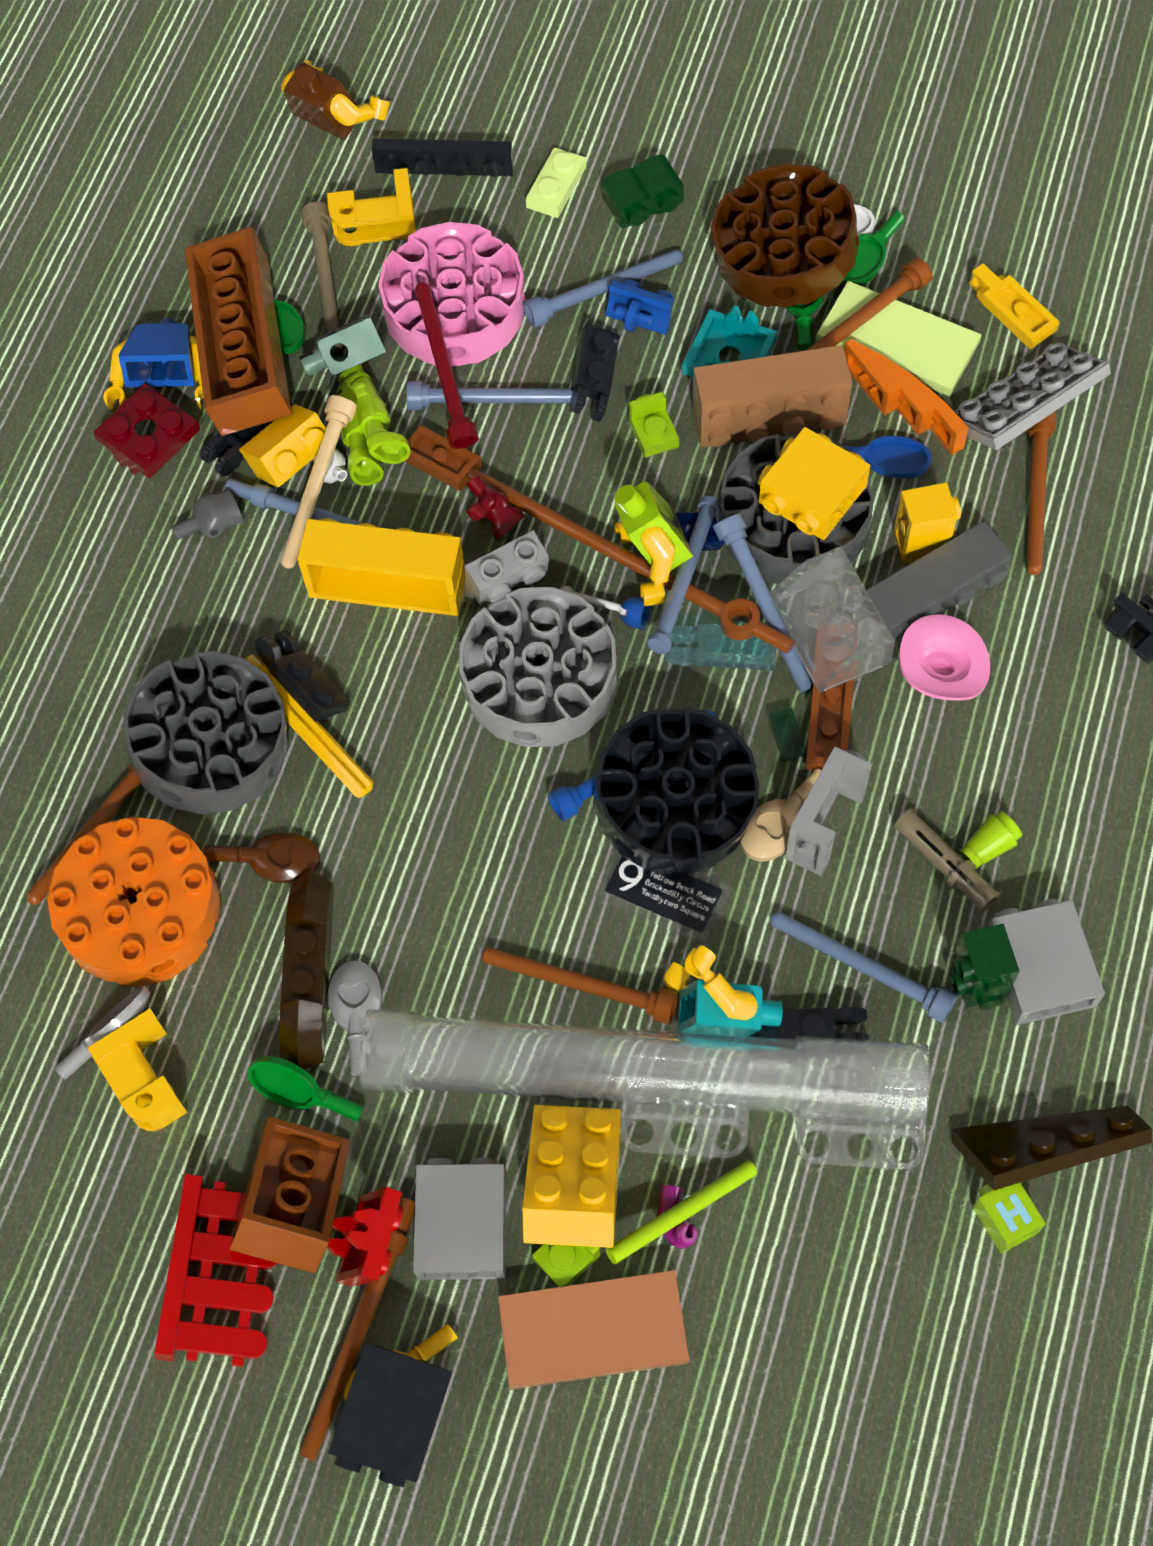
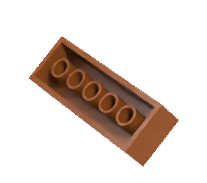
(237, 332)

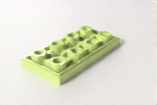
(910, 337)

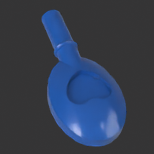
(895, 456)

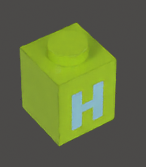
(1008, 1215)

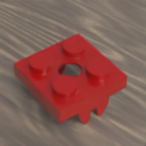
(366, 1237)

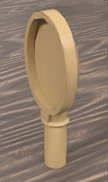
(771, 824)

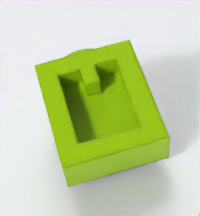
(652, 424)
(565, 1262)

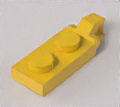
(1013, 306)

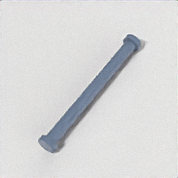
(660, 640)

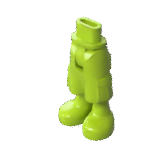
(368, 431)

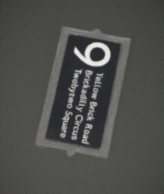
(677, 903)

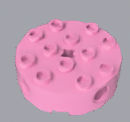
(473, 288)

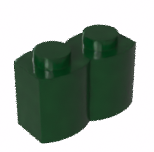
(642, 191)

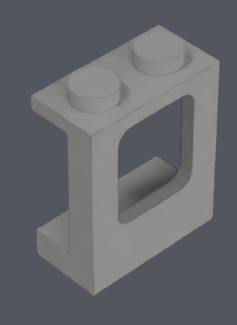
(808, 840)

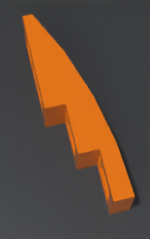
(895, 388)

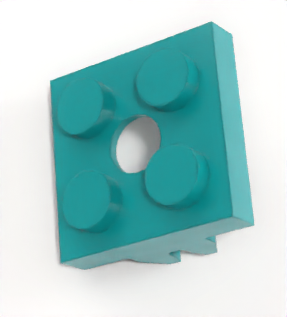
(728, 331)

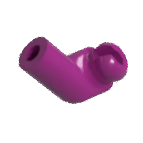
(683, 1234)

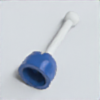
(631, 610)

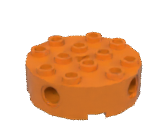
(128, 863)

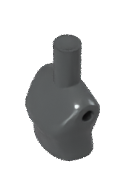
(211, 516)

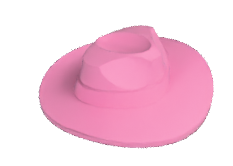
(944, 658)

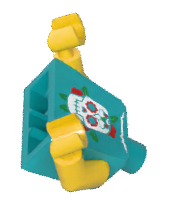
(715, 1004)

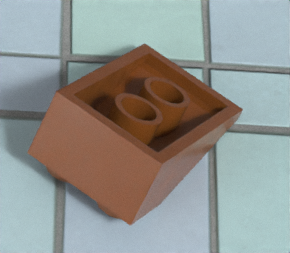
(291, 1195)

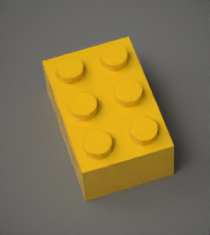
(572, 1176)

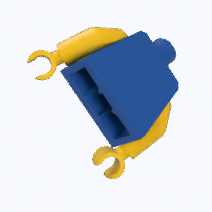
(155, 356)

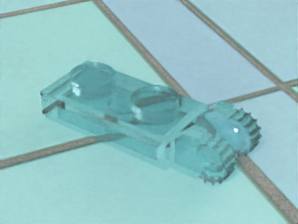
(718, 650)

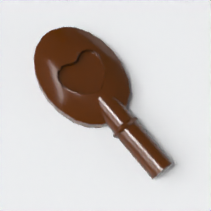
(272, 857)

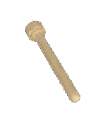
(339, 413)

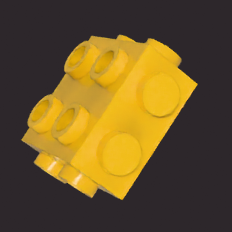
(813, 483)

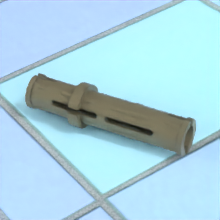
(980, 894)

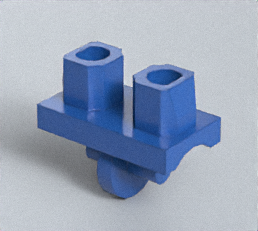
(640, 307)

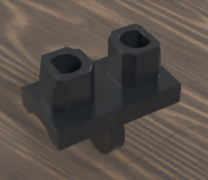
(1130, 615)

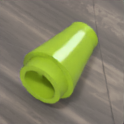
(992, 839)

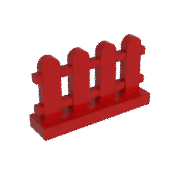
(206, 1292)

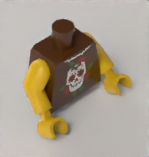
(327, 102)

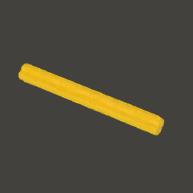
(319, 739)

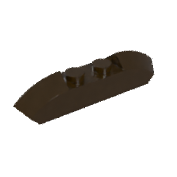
(306, 970)

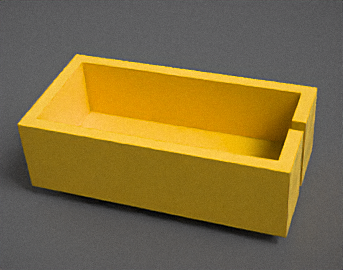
(382, 566)

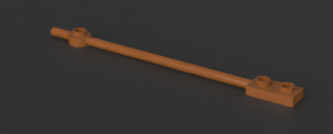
(459, 466)

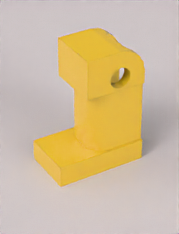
(375, 217)
(131, 1075)

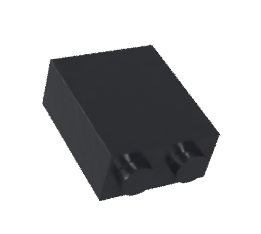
(389, 1414)

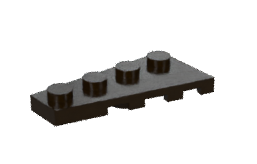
(1043, 1145)

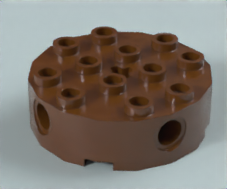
(786, 235)

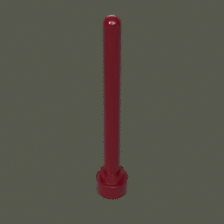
(461, 431)

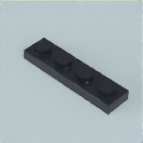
(443, 157)

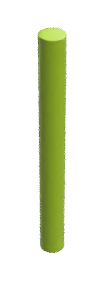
(681, 1211)

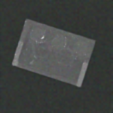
(833, 620)

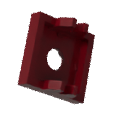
(146, 452)

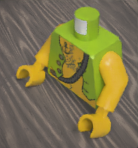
(655, 532)

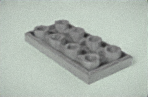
(1030, 394)

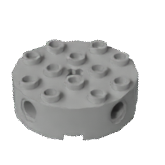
(538, 667)

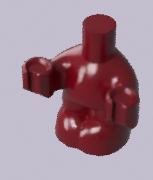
(494, 507)

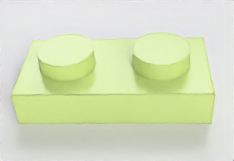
(556, 182)

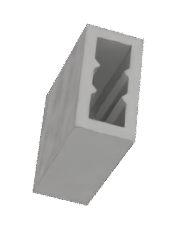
(1052, 960)
(460, 1220)

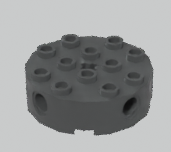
(772, 539)
(206, 732)

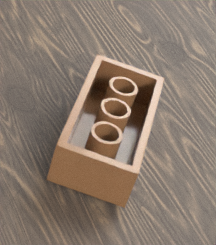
(771, 396)

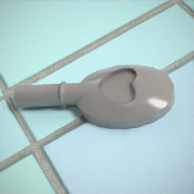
(350, 994)
(122, 1013)

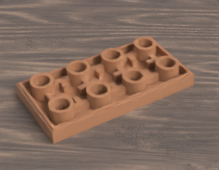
(593, 1330)

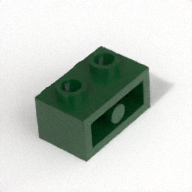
(984, 967)

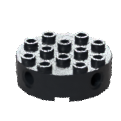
(669, 752)

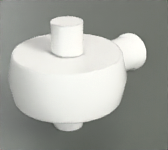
(336, 468)

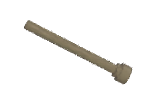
(316, 221)

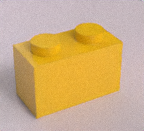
(285, 446)
(925, 520)

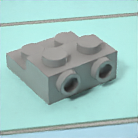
(508, 567)

